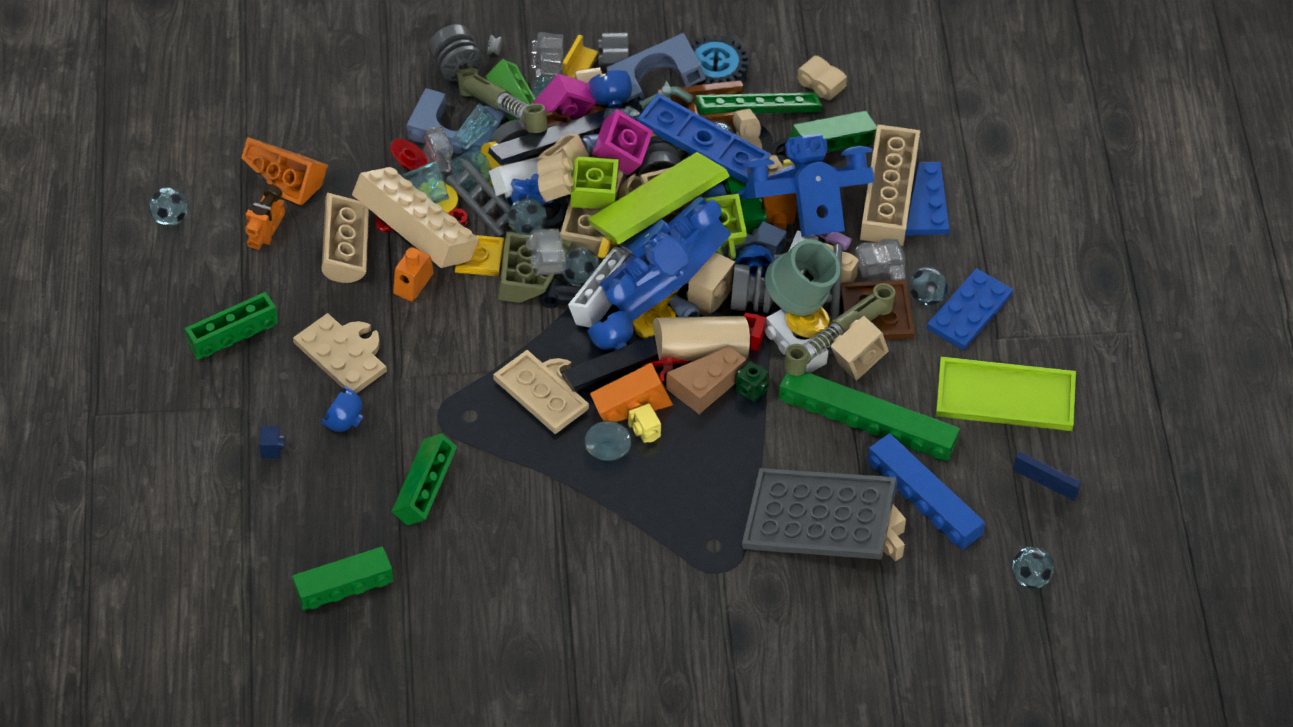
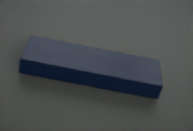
(1046, 475)

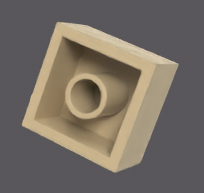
(711, 284)
(859, 347)

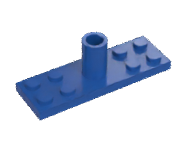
(699, 135)

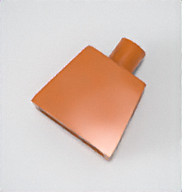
(780, 209)
(416, 268)

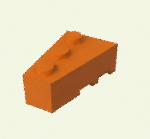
(631, 392)

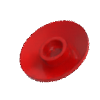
(408, 154)

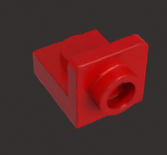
(756, 329)

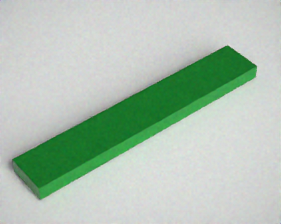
(759, 103)

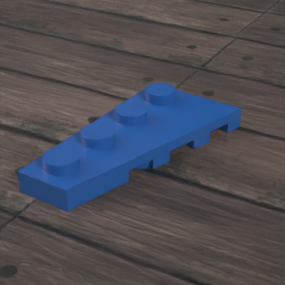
(928, 203)

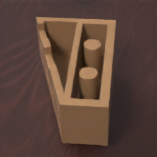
(705, 379)

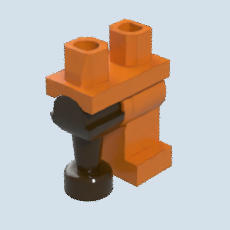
(265, 217)

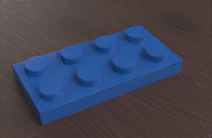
(969, 309)

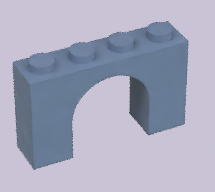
(672, 53)
(428, 114)

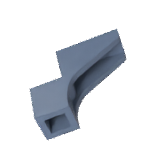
(767, 236)

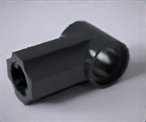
(558, 294)

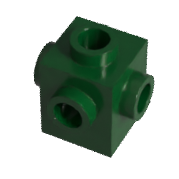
(752, 381)

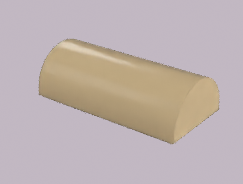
(344, 239)
(700, 336)

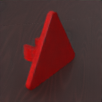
(667, 365)

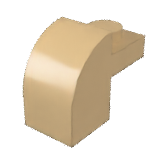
(893, 544)

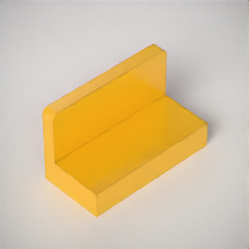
(578, 58)

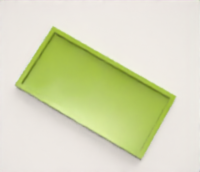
(658, 197)
(1006, 393)

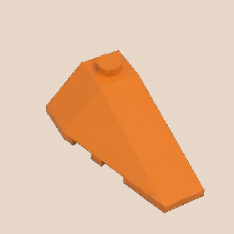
(292, 173)

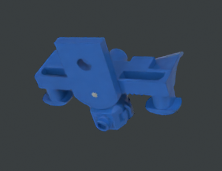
(811, 180)
(665, 257)

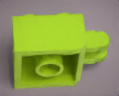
(594, 182)
(733, 221)

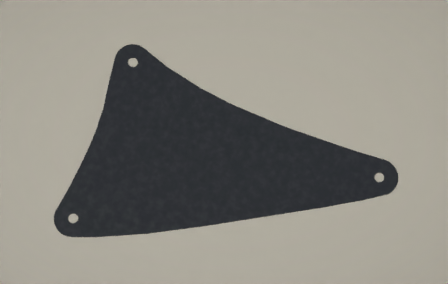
(677, 489)

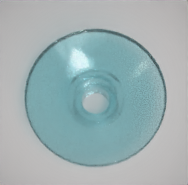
(611, 434)

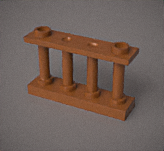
(724, 88)

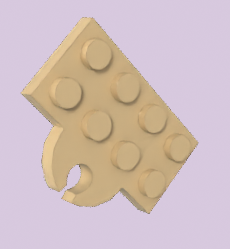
(342, 351)
(542, 389)

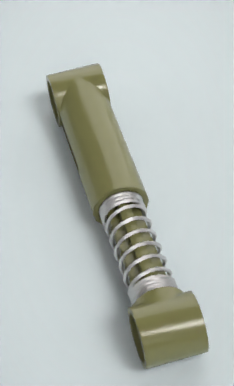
(474, 85)
(877, 303)

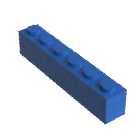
(926, 492)

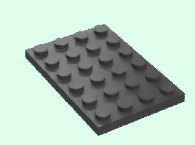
(820, 513)

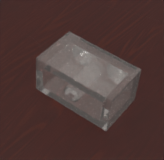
(548, 54)

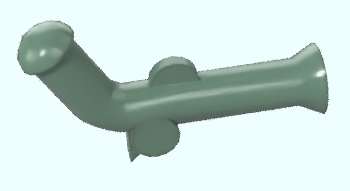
(668, 91)

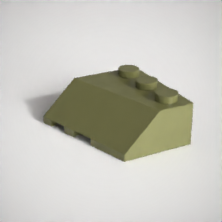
(517, 276)

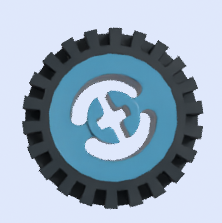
(731, 60)

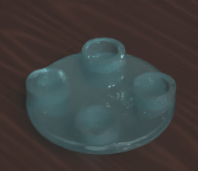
(479, 161)

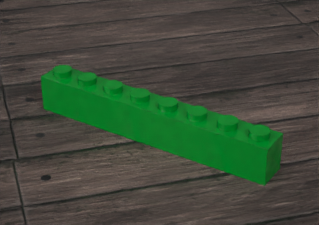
(869, 414)

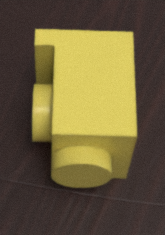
(645, 423)

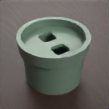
(791, 288)

